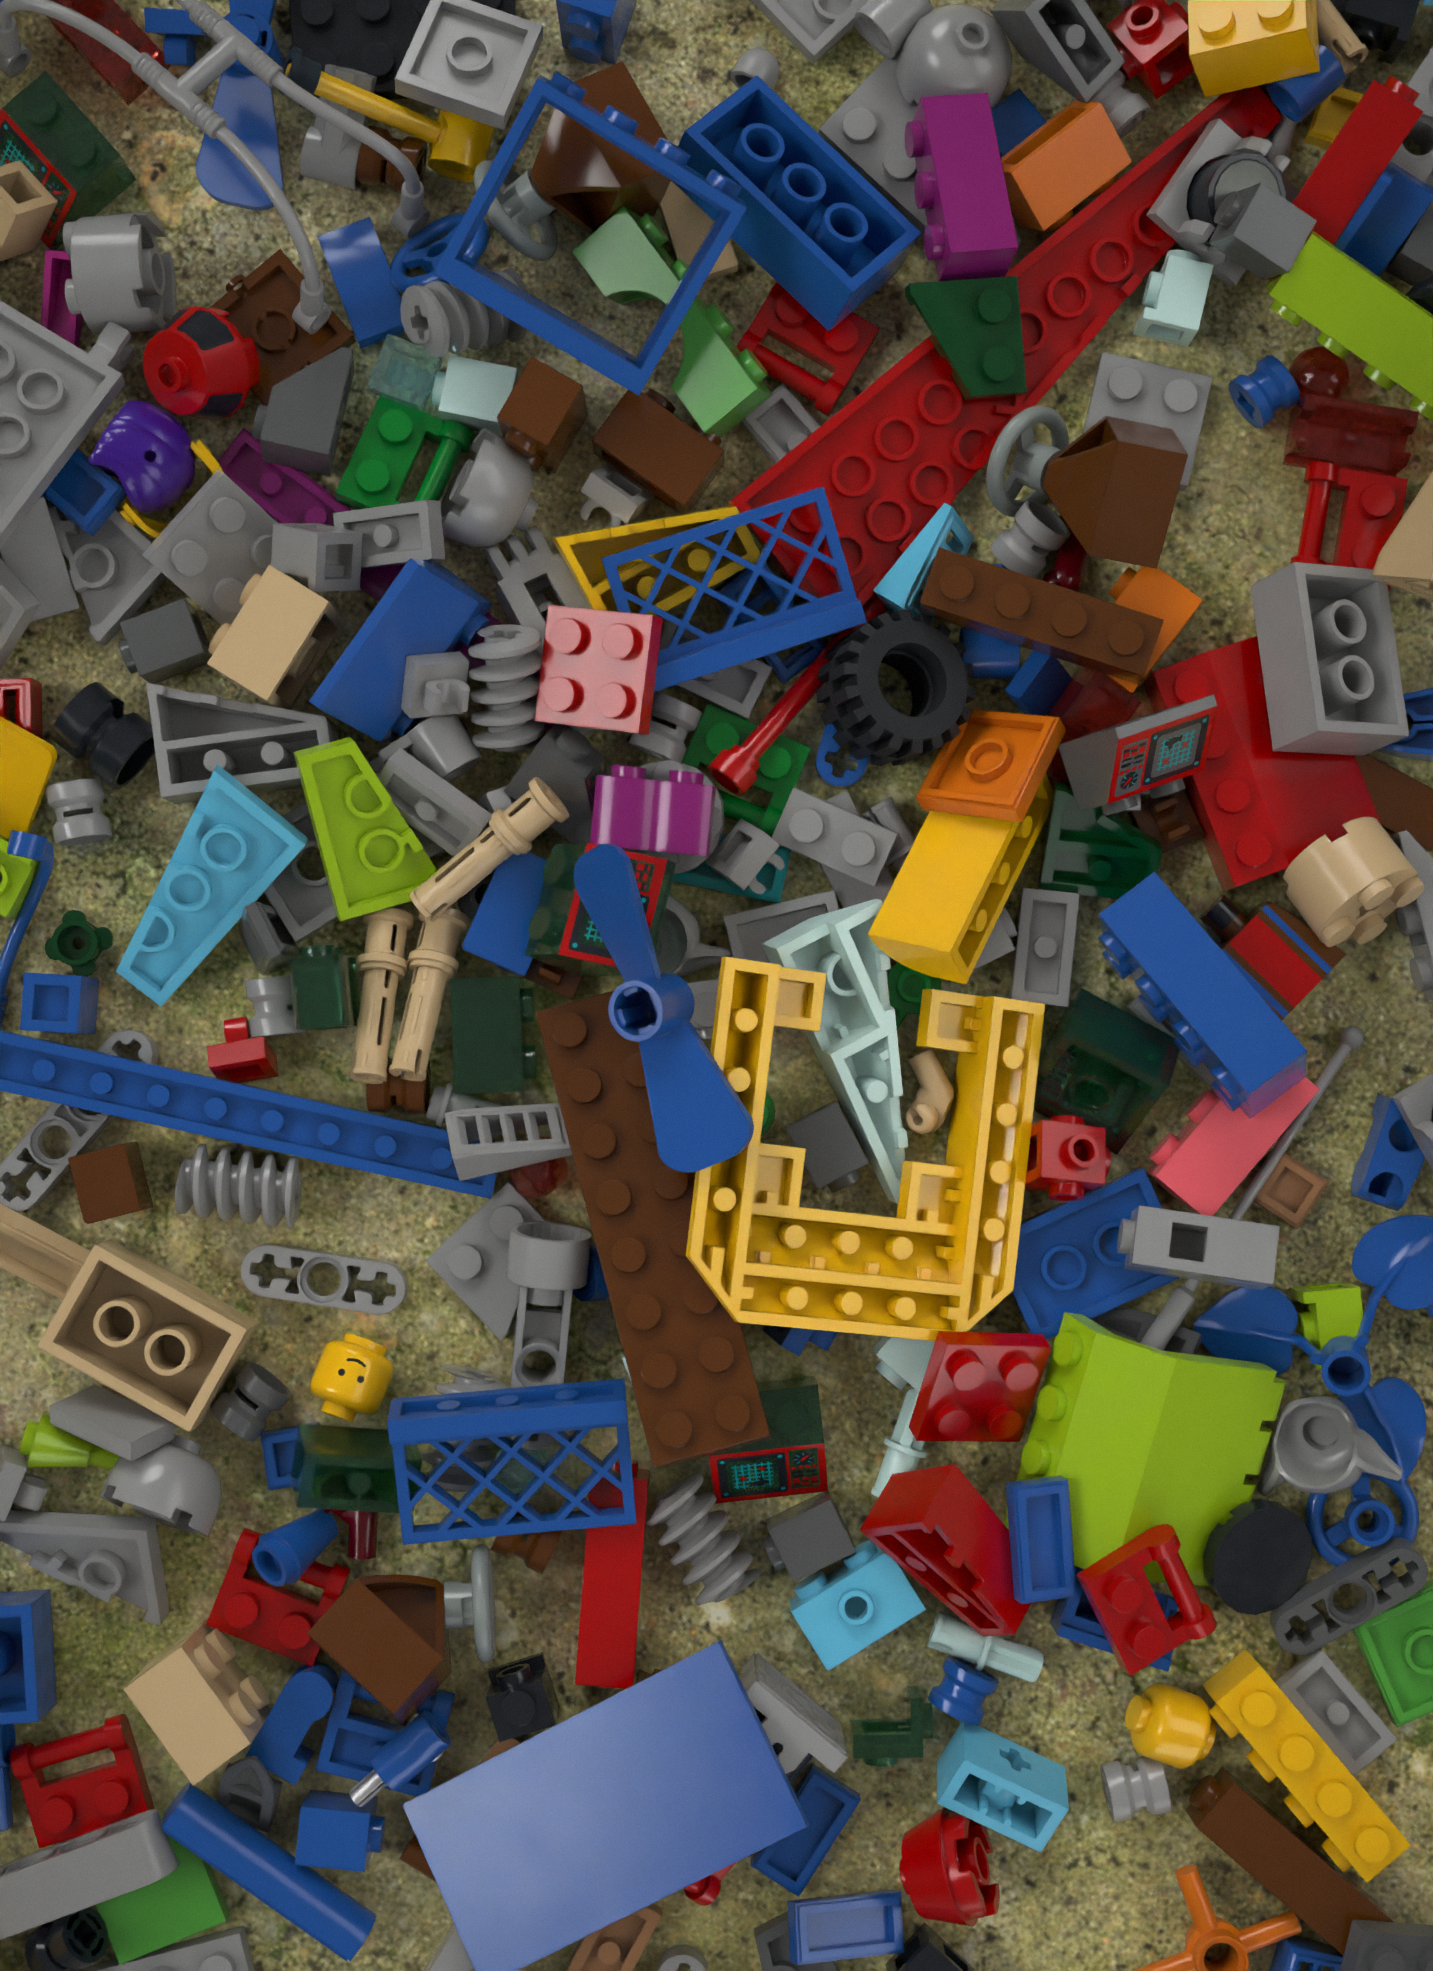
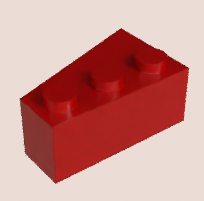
(950, 1544)

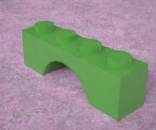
(714, 378)

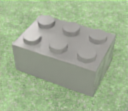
(1328, 660)

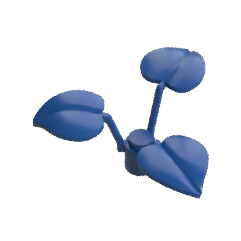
(1261, 1325)

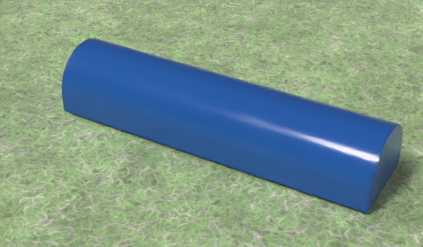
(268, 1871)

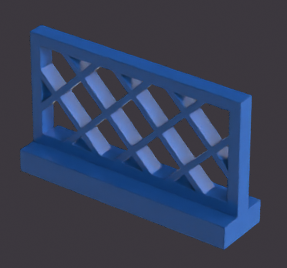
(764, 633)
(518, 1414)

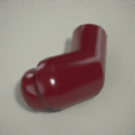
(1070, 564)
(362, 1532)

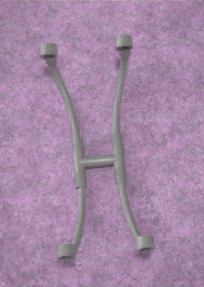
(183, 95)

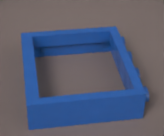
(542, 318)

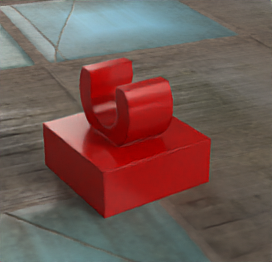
(242, 1057)

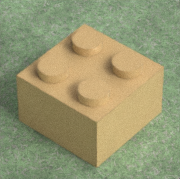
(275, 638)
(200, 1701)

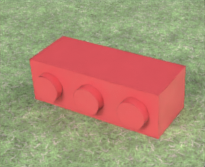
(1221, 1147)

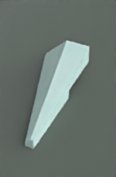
(856, 1028)

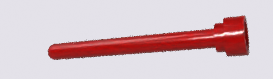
(737, 766)

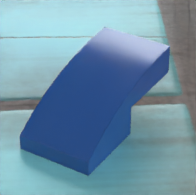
(363, 281)

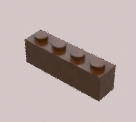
(1040, 616)

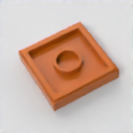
(992, 765)

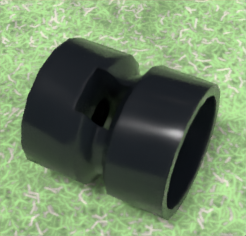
(98, 728)

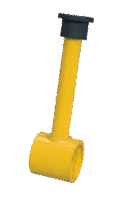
(454, 140)

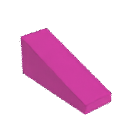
(55, 312)

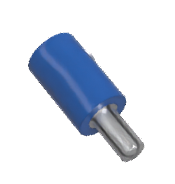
(403, 1757)

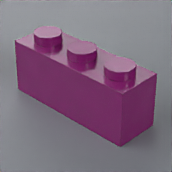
(961, 187)

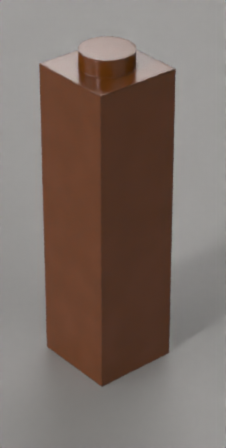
(1280, 1858)

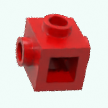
(1153, 44)
(1067, 1158)

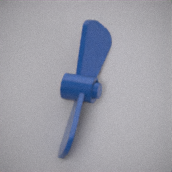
(249, 114)
(690, 1099)

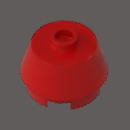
(948, 1869)

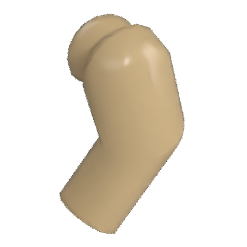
(933, 1096)

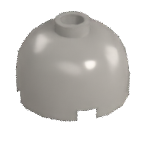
(954, 53)
(488, 494)
(168, 1486)

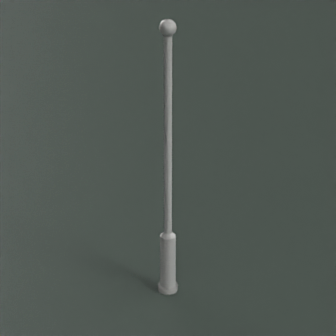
(1183, 1297)

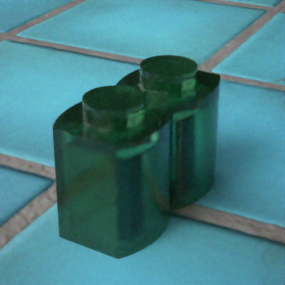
(324, 989)

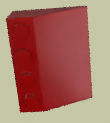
(1252, 800)

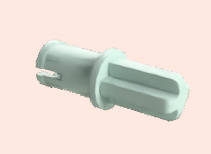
(903, 1449)
(996, 1652)

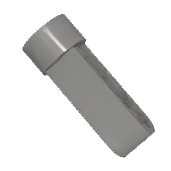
(547, 1266)

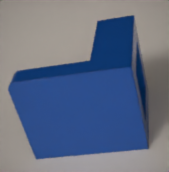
(59, 1003)

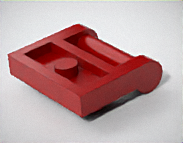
(794, 326)
(1367, 517)
(1130, 1608)
(272, 1614)
(86, 1798)

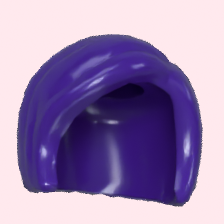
(148, 456)

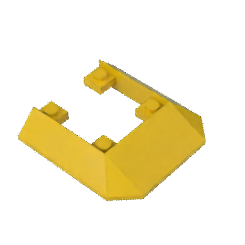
(863, 1273)

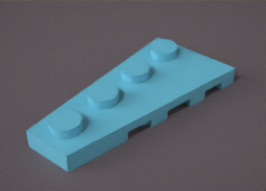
(219, 867)

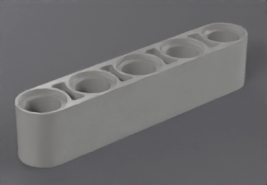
(84, 1872)

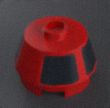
(201, 364)

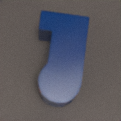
(1388, 1160)
(301, 1702)

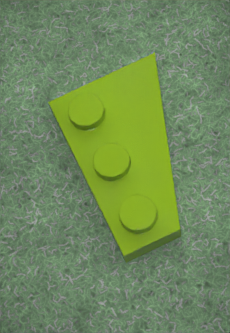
(360, 834)

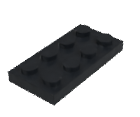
(363, 34)

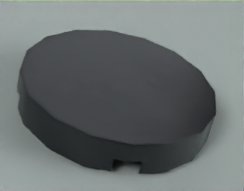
(1258, 1557)

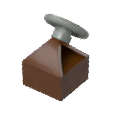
(579, 171)
(1108, 484)
(397, 1627)

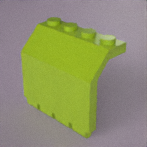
(1147, 1439)

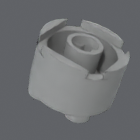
(119, 272)

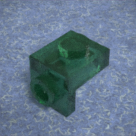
(885, 1740)

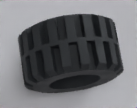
(931, 670)

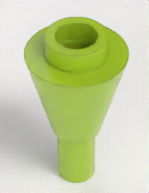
(54, 1447)

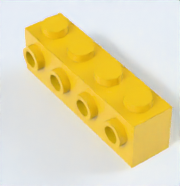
(1305, 1764)

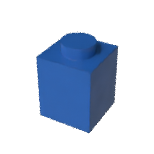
(338, 1832)

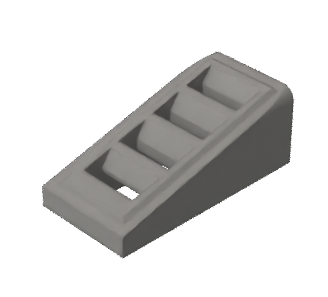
(486, 1122)

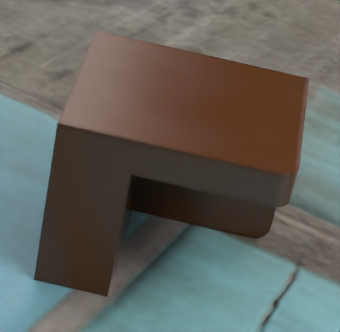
(110, 1182)

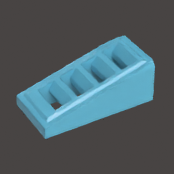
(907, 578)

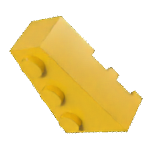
(585, 549)

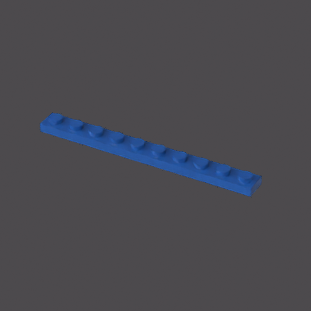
(232, 1112)

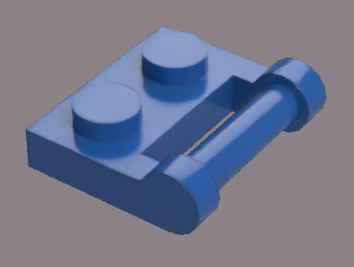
(355, 1738)

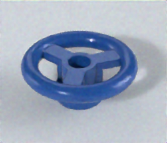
(416, 253)
(1376, 1533)

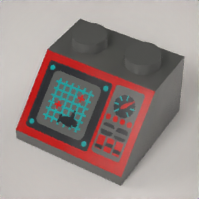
(1139, 756)

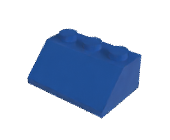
(419, 614)

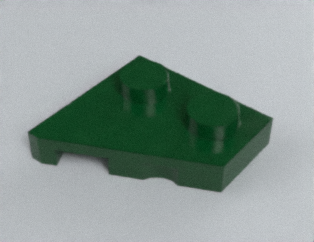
(976, 331)
(1093, 851)

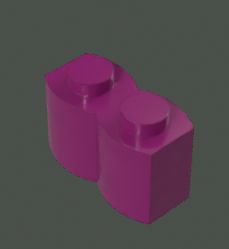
(653, 813)

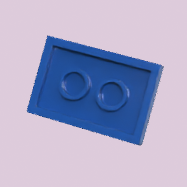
(1072, 1257)

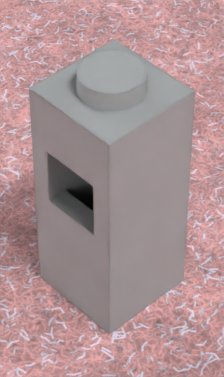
(1199, 1247)

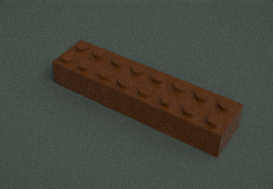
(676, 1336)

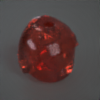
(1320, 373)
(539, 1178)

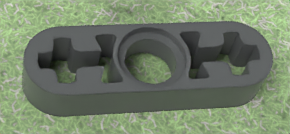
(1345, 1619)

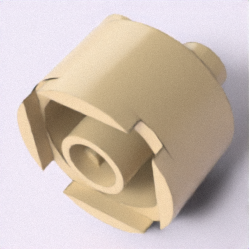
(1351, 883)

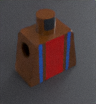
(1272, 951)

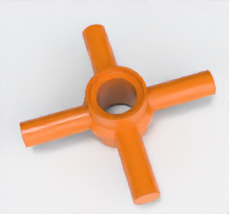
(1210, 1929)

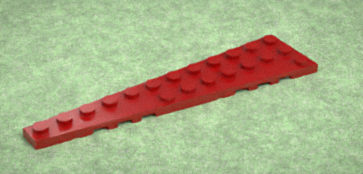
(912, 433)

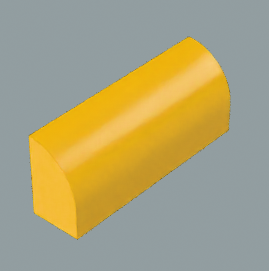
(955, 888)

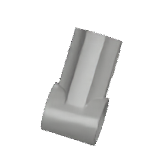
(328, 151)

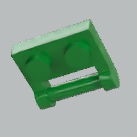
(391, 450)
(777, 772)

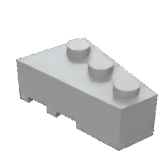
(243, 738)

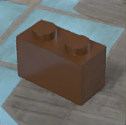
(543, 415)
(659, 449)

